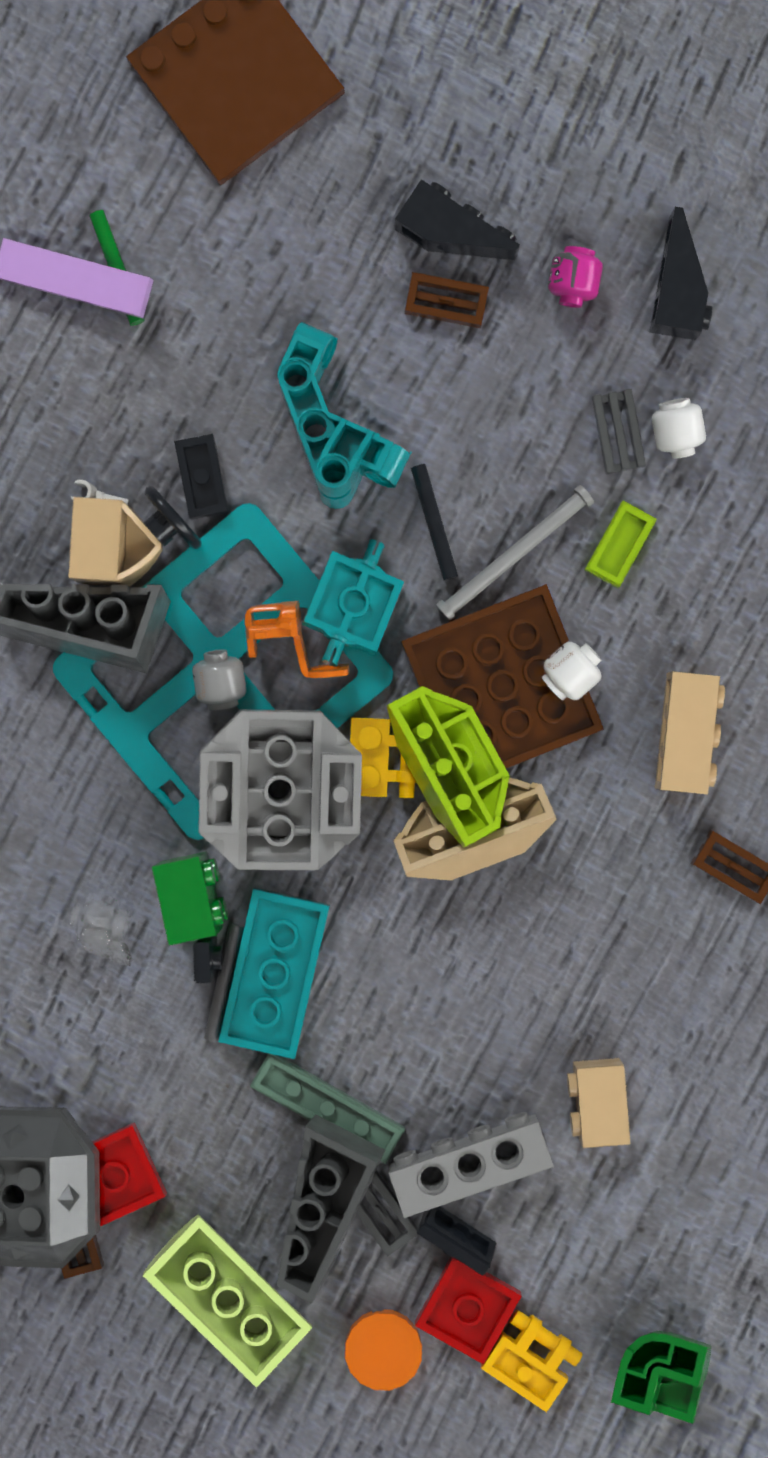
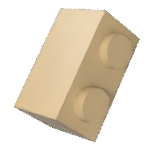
(599, 1103)

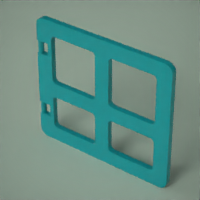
(131, 730)

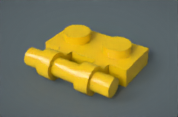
(373, 741)
(526, 1371)

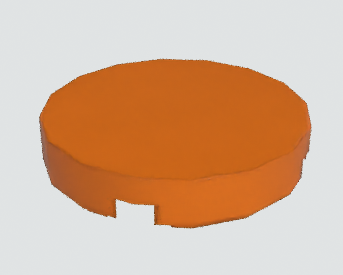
(383, 1350)

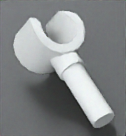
(94, 493)

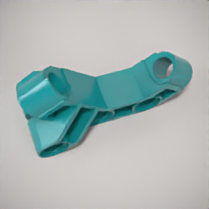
(345, 448)

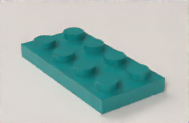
(274, 973)

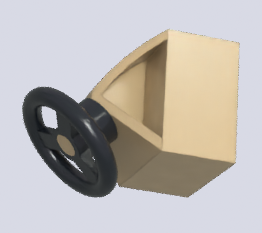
(115, 544)

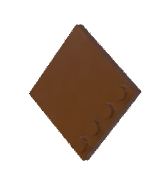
(235, 79)
(497, 668)

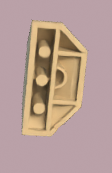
(434, 853)

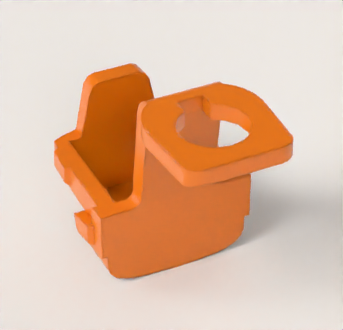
(287, 625)

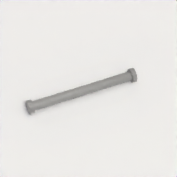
(515, 553)

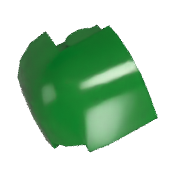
(663, 1375)

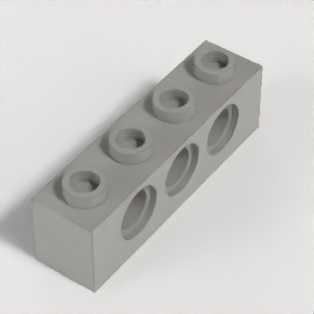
(418, 1195)

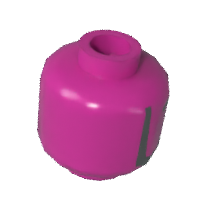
(575, 276)

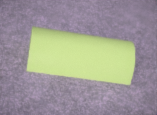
(226, 1300)

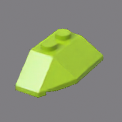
(451, 762)

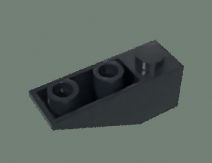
(447, 227)

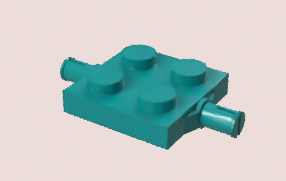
(353, 603)

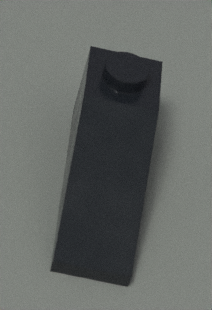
(681, 288)

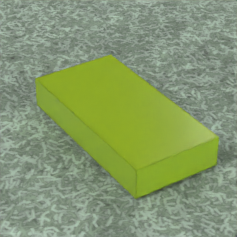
(620, 544)

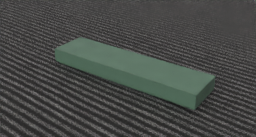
(311, 1096)

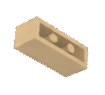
(689, 732)

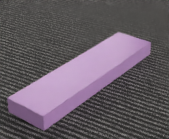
(74, 278)

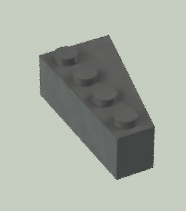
(91, 622)
(327, 1195)

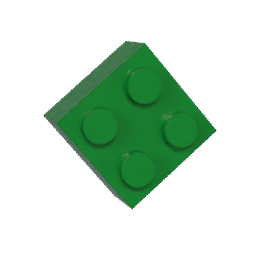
(189, 897)

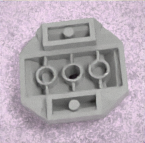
(289, 831)

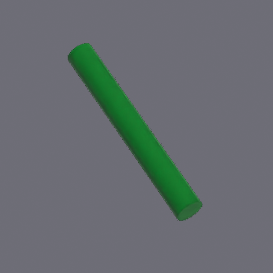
(110, 249)

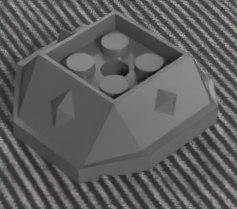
(60, 1183)

